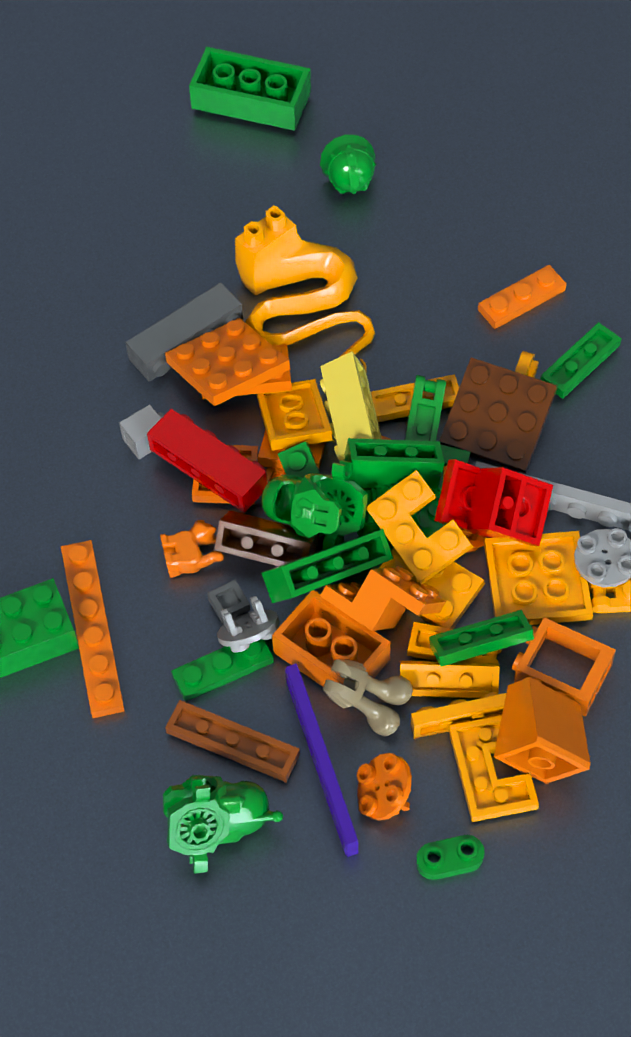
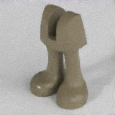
(392, 690)

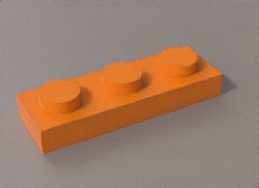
(521, 296)

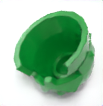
(348, 163)

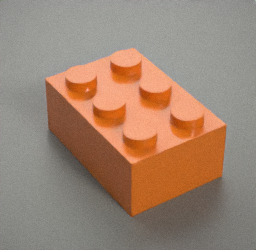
(322, 633)

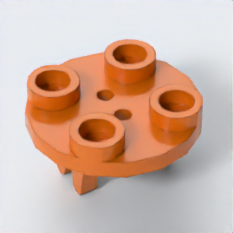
(384, 786)

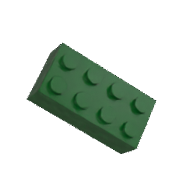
(250, 88)
(33, 627)

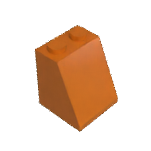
(542, 732)

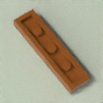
(233, 741)

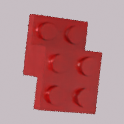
(494, 502)

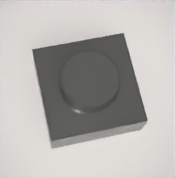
(230, 598)

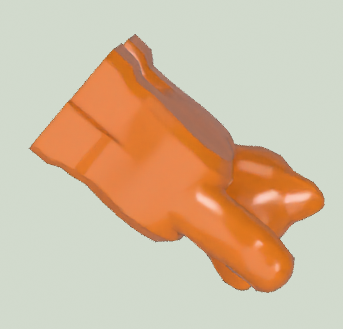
(184, 546)

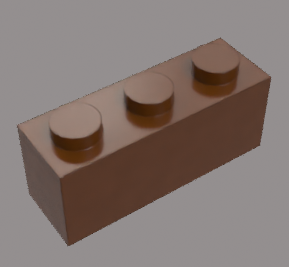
(262, 539)

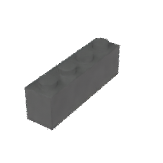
(189, 322)

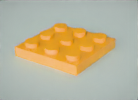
(538, 579)

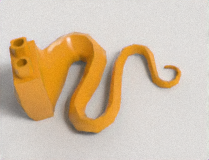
(275, 255)

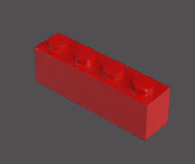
(208, 460)

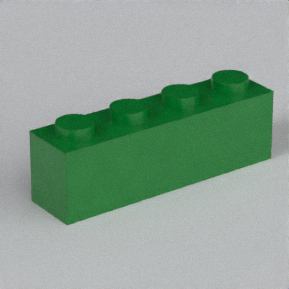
(327, 566)

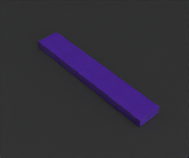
(321, 761)

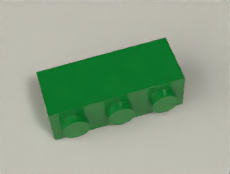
(390, 461)

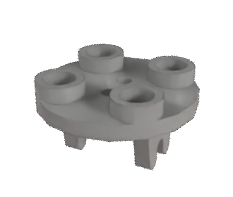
(592, 562)
(248, 627)

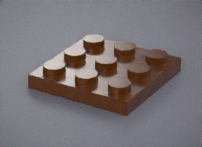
(498, 414)

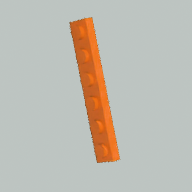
(92, 629)

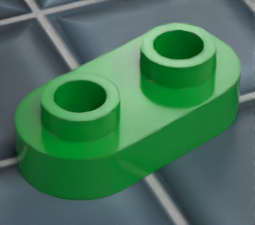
(452, 860)

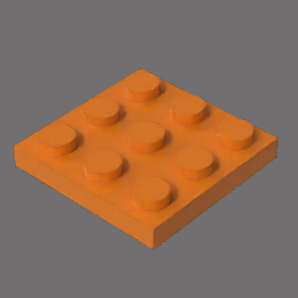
(227, 361)

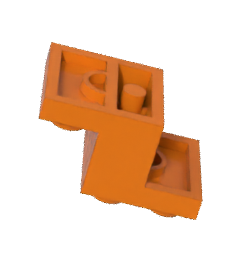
(383, 598)

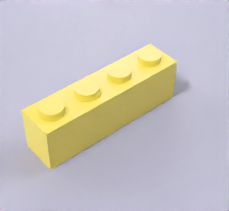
(348, 401)

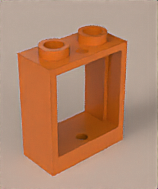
(572, 640)

